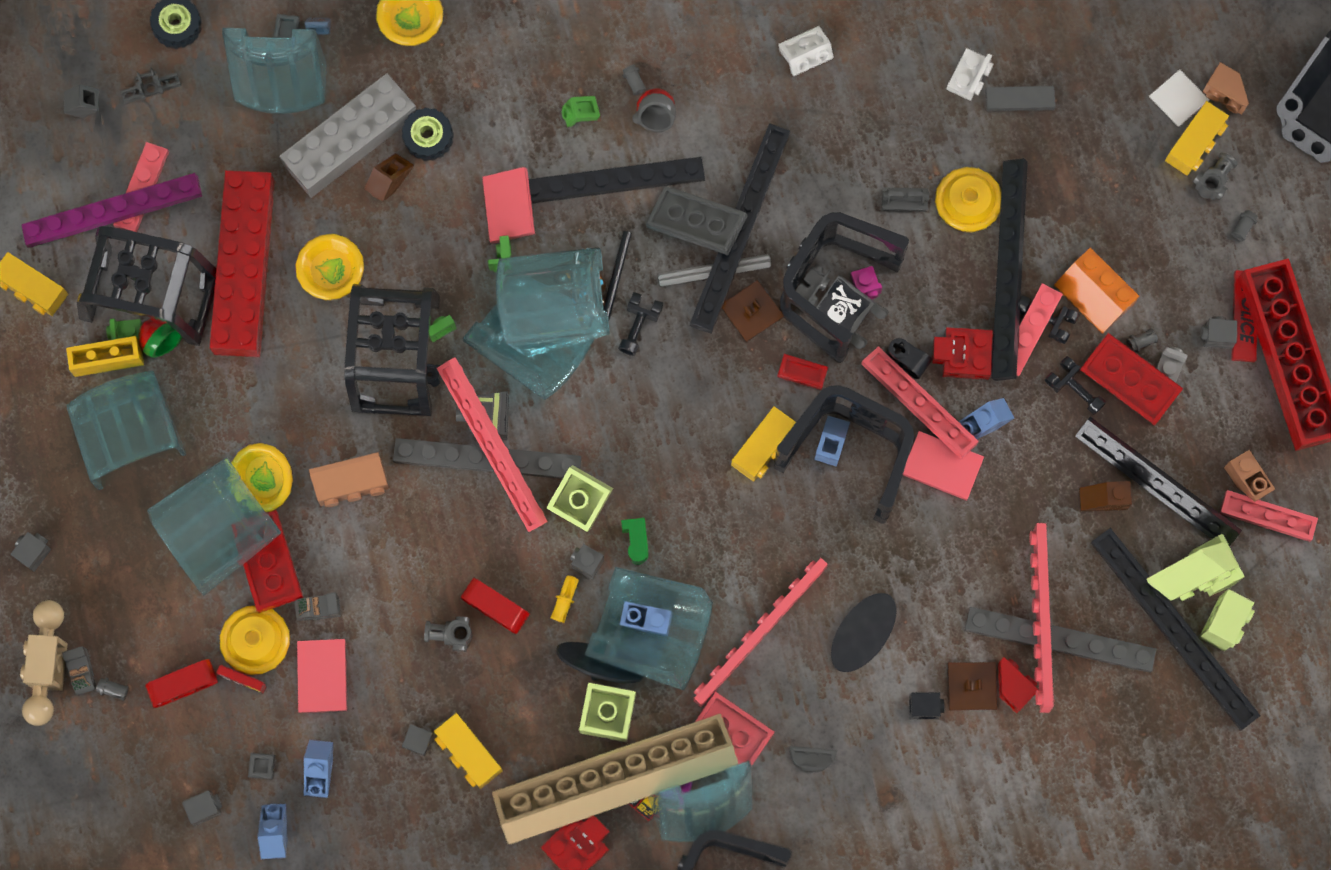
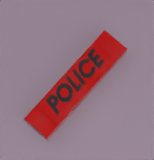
(1246, 344)

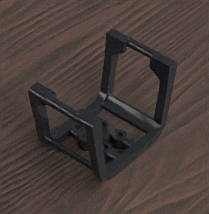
(825, 234)
(89, 300)
(426, 300)
(863, 413)
(760, 850)

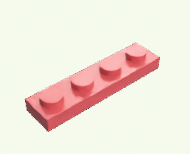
(145, 175)
(1035, 322)
(1268, 516)

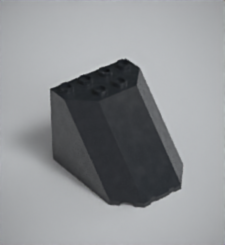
(1307, 105)

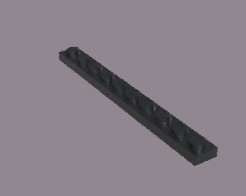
(751, 203)
(1009, 270)
(1176, 630)

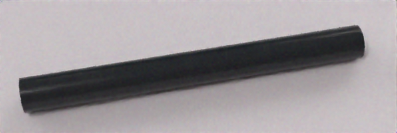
(617, 271)

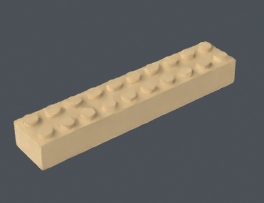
(614, 778)

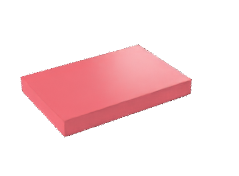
(508, 204)
(940, 467)
(322, 676)
(745, 732)

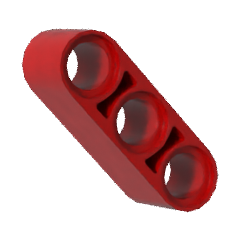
(495, 606)
(181, 683)

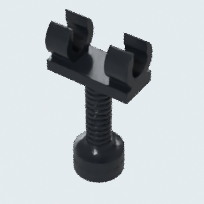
(1067, 314)
(629, 345)
(1070, 366)

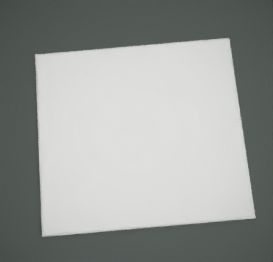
(1179, 98)

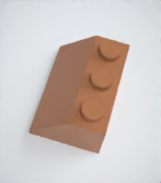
(349, 480)

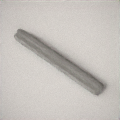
(703, 272)

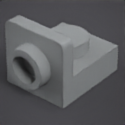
(1171, 362)

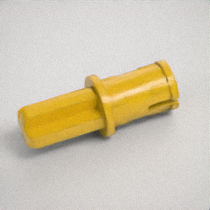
(564, 599)

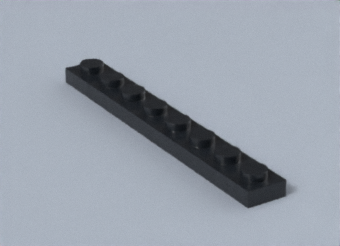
(616, 180)
(1156, 481)

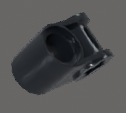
(910, 358)

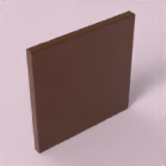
(752, 311)
(972, 686)

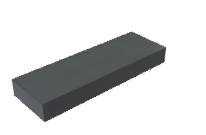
(1020, 98)

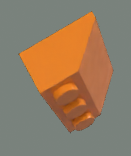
(1096, 290)

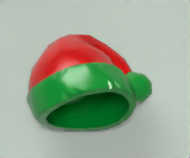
(157, 337)

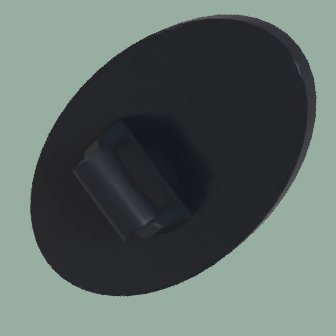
(863, 632)
(574, 656)

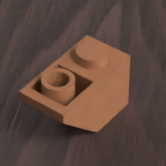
(1227, 88)
(1249, 476)

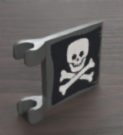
(849, 308)

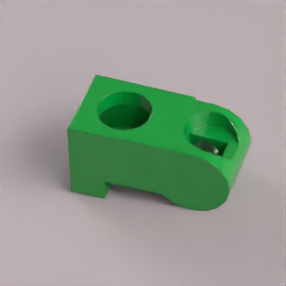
(638, 540)

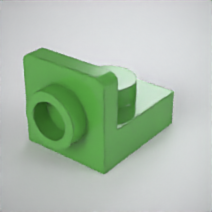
(580, 109)
(503, 251)
(441, 327)
(123, 329)

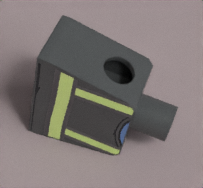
(497, 409)

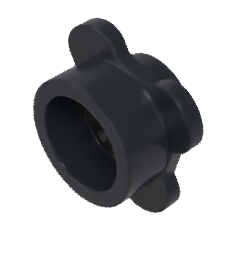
(434, 379)

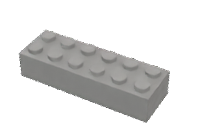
(348, 135)

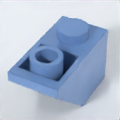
(987, 418)
(832, 441)
(646, 618)
(318, 768)
(273, 831)

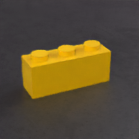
(1198, 139)
(31, 285)
(104, 356)
(762, 444)
(467, 752)

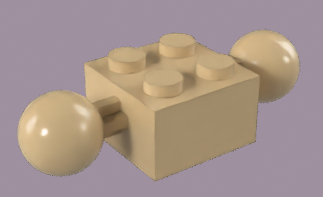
(44, 663)

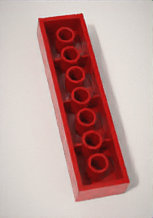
(242, 264)
(1290, 351)

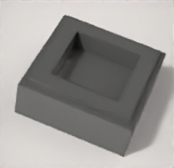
(417, 739)
(261, 766)

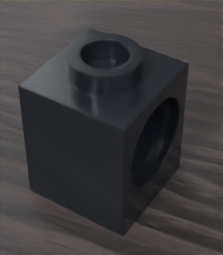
(925, 705)

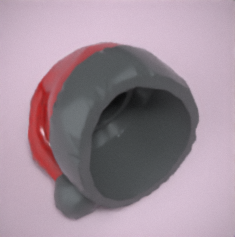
(655, 110)

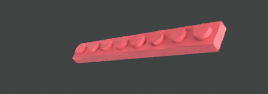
(492, 444)
(1041, 626)
(752, 638)

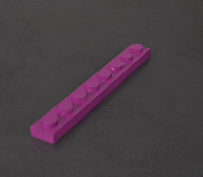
(111, 210)

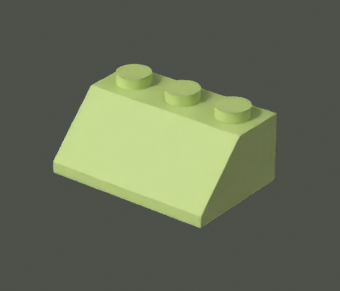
(1194, 572)

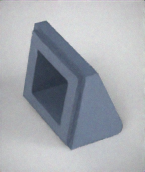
(321, 25)

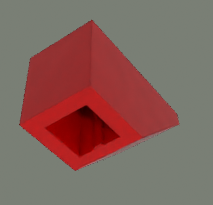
(1013, 686)

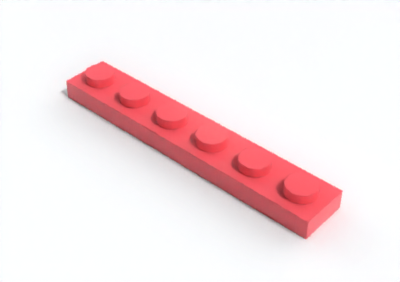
(919, 402)

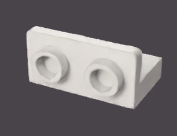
(806, 50)
(969, 73)

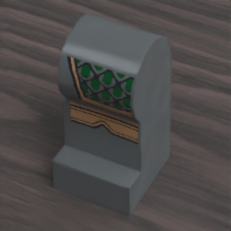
(318, 607)
(80, 670)

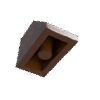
(388, 176)
(1106, 496)

